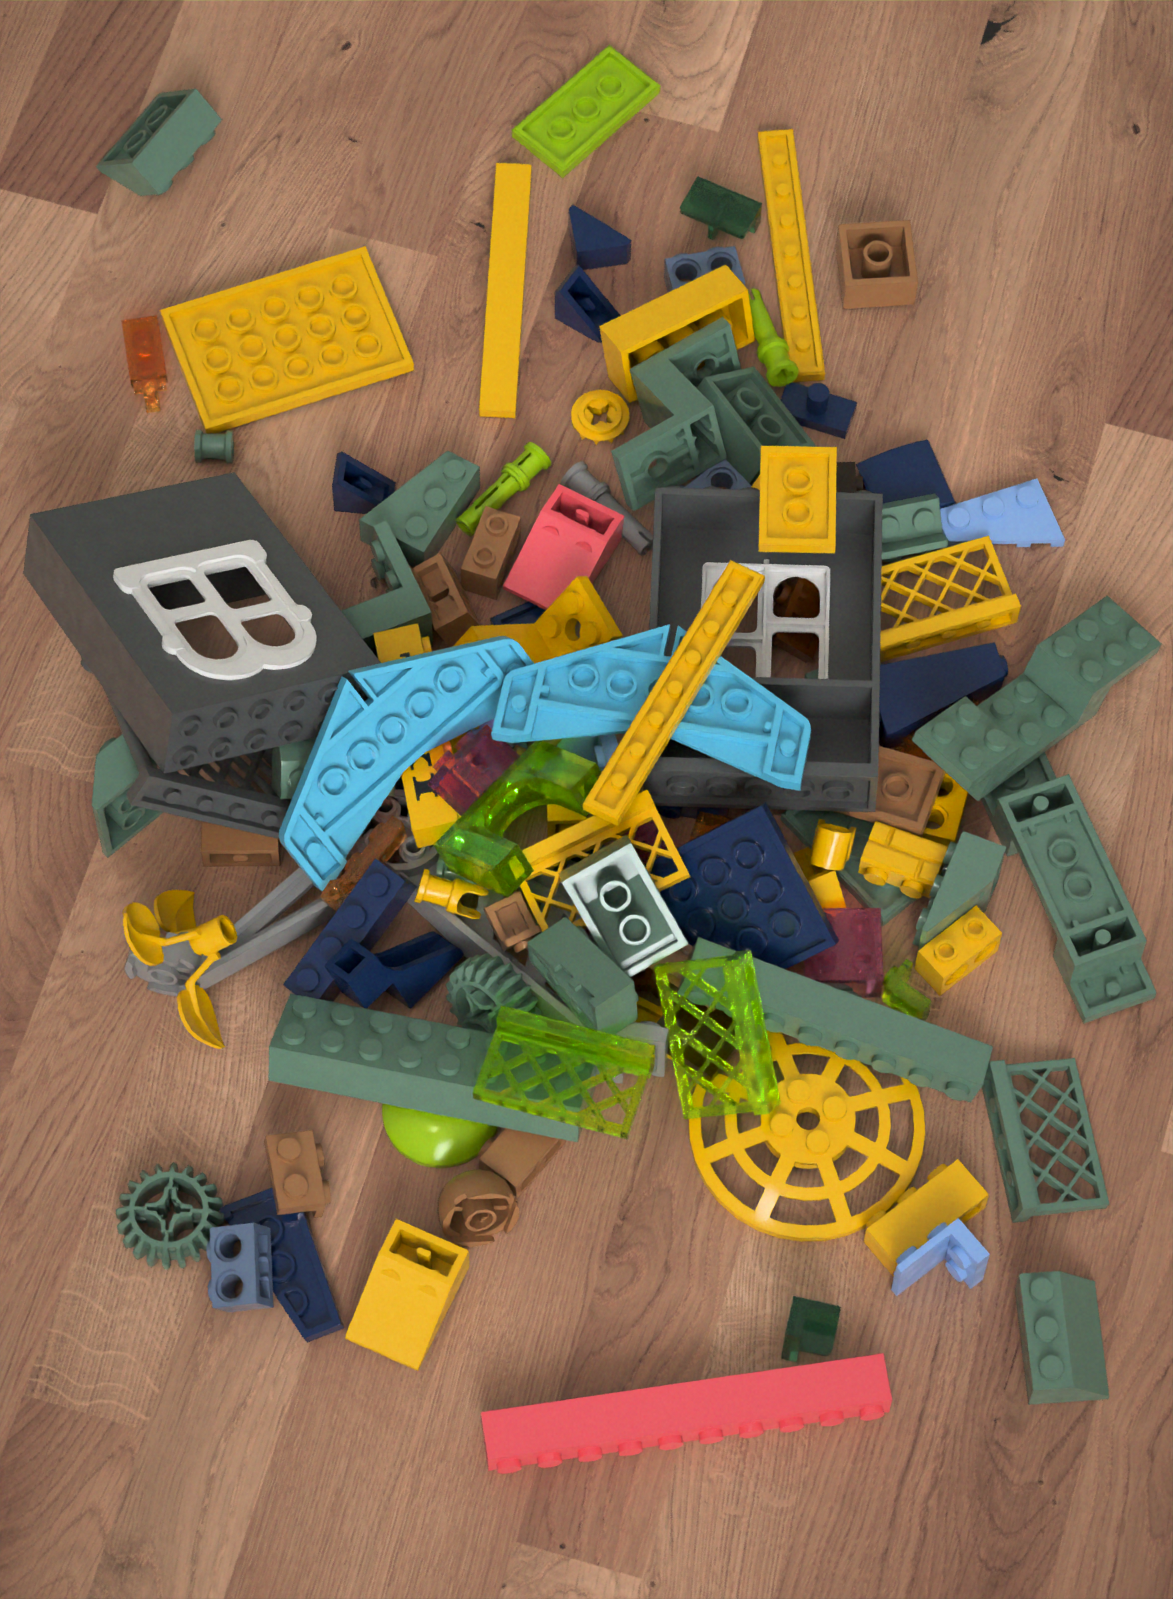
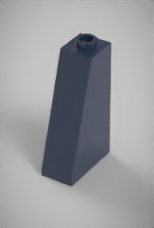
(927, 685)

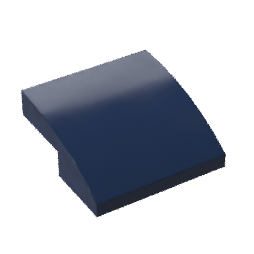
(906, 474)

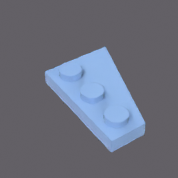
(1008, 516)

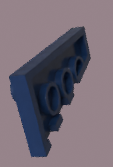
(296, 1264)

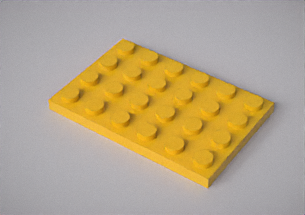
(286, 340)

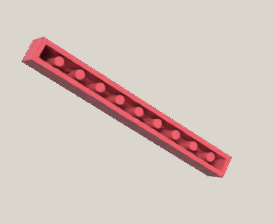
(685, 1413)

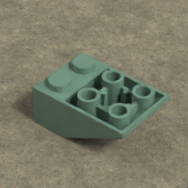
(965, 881)

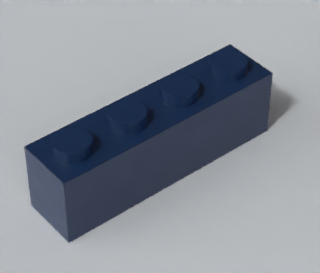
(361, 917)

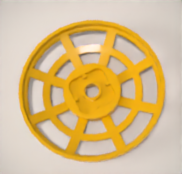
(810, 1147)

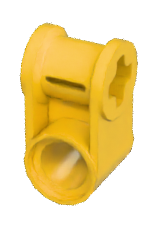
(832, 845)

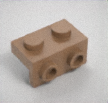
(296, 1174)

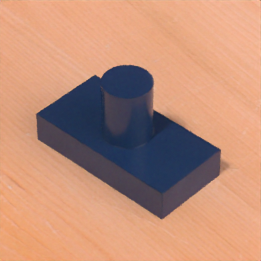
(818, 409)

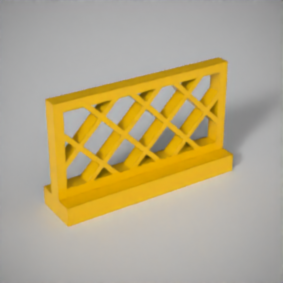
(950, 623)
(592, 835)

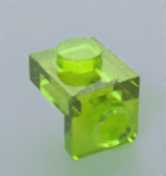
(902, 996)

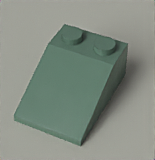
(623, 907)

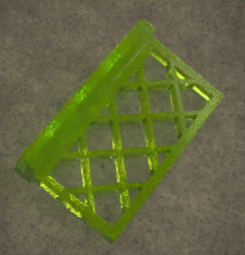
(749, 1029)
(581, 1046)

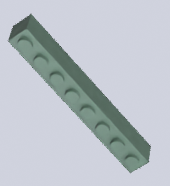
(855, 1027)

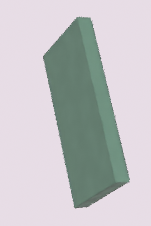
(887, 897)

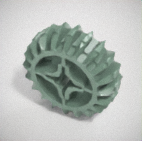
(481, 987)
(154, 1214)

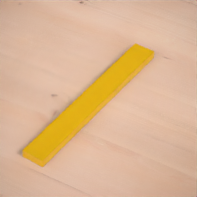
(791, 252)
(505, 291)
(673, 693)

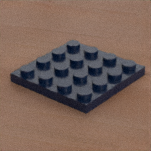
(747, 892)

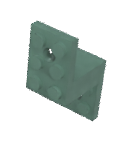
(680, 418)
(402, 602)

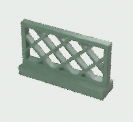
(1011, 1146)

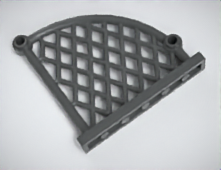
(204, 799)

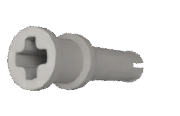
(584, 483)

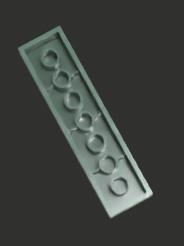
(409, 1064)

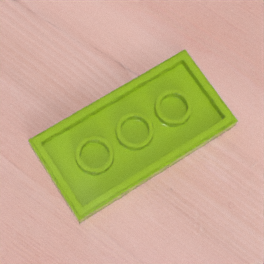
(585, 111)

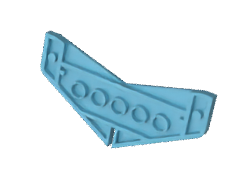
(607, 684)
(372, 742)

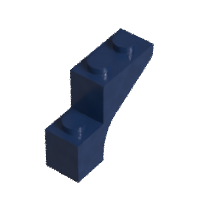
(401, 971)

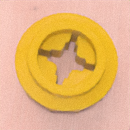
(597, 403)

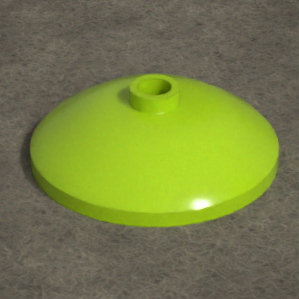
(434, 1138)

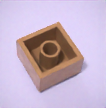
(876, 264)

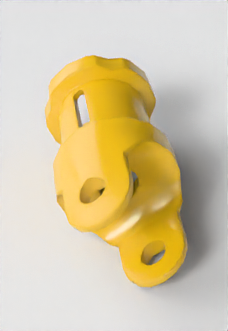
(447, 893)

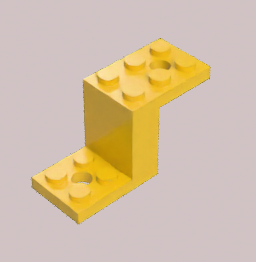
(555, 629)

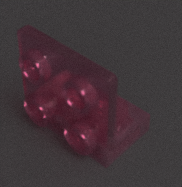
(856, 955)

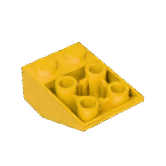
(408, 1294)

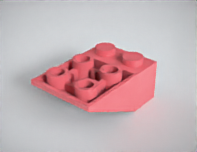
(565, 542)

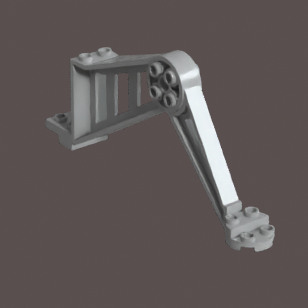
(473, 937)

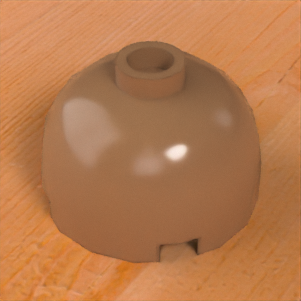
(476, 1207)

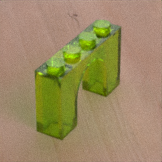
(537, 778)

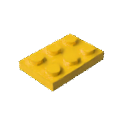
(797, 499)

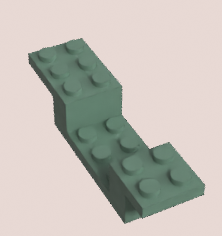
(1041, 706)
(1085, 903)

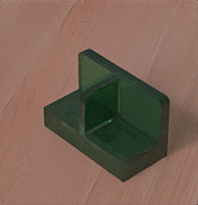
(721, 209)
(810, 1328)

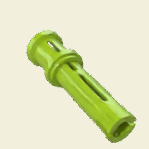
(771, 348)
(514, 478)

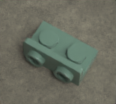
(911, 527)

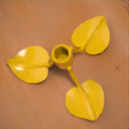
(176, 915)

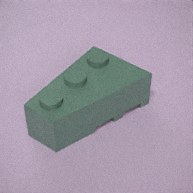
(426, 507)
(584, 977)

